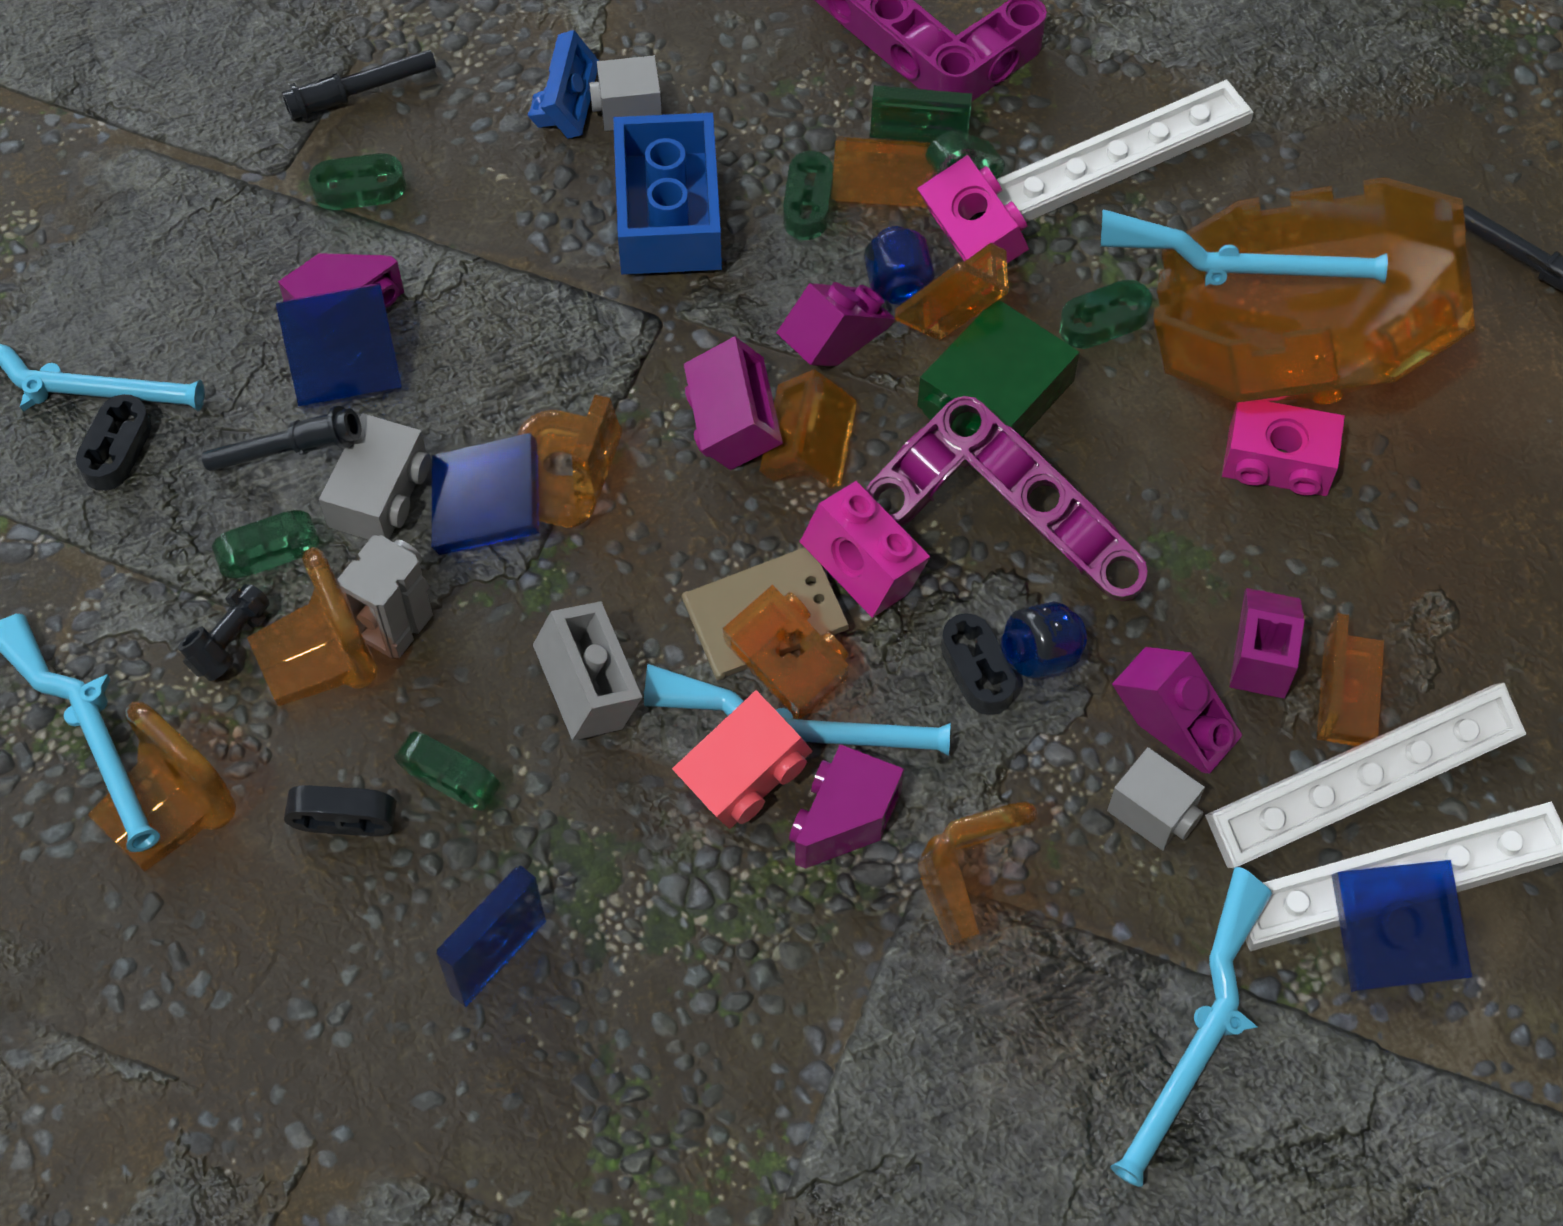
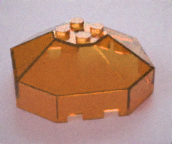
(1314, 333)

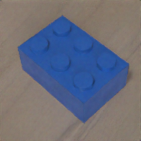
(667, 193)

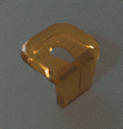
(591, 442)
(315, 644)
(169, 806)
(942, 872)

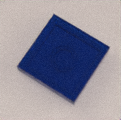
(339, 344)
(485, 494)
(1401, 925)
(491, 935)

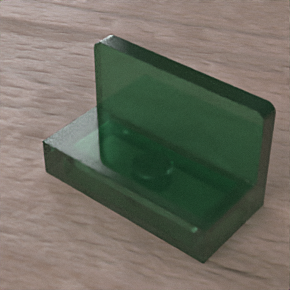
(918, 113)

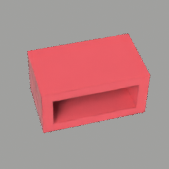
(743, 761)

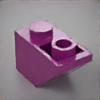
(343, 271)
(834, 322)
(1267, 643)
(1178, 706)
(850, 806)

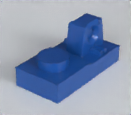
(567, 92)

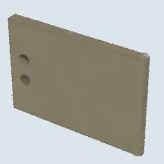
(721, 601)

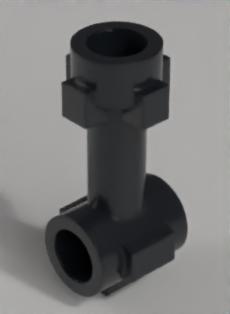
(206, 651)

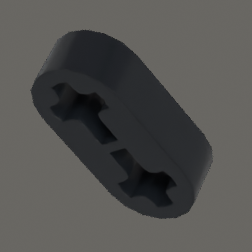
(105, 440)
(987, 658)
(340, 810)

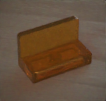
(880, 171)
(957, 294)
(814, 429)
(1349, 686)

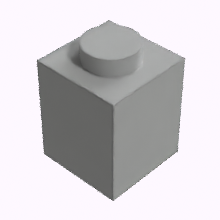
(626, 89)
(1157, 800)

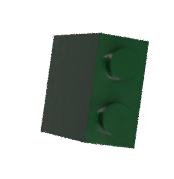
(1003, 364)

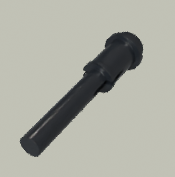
(334, 90)
(1548, 265)
(337, 428)

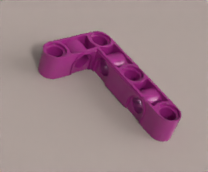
(935, 56)
(1014, 472)

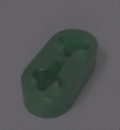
(955, 145)
(357, 181)
(799, 194)
(1103, 311)
(264, 544)
(447, 771)

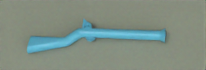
(1131, 232)
(50, 379)
(675, 690)
(86, 701)
(1240, 912)

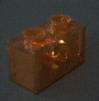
(794, 681)

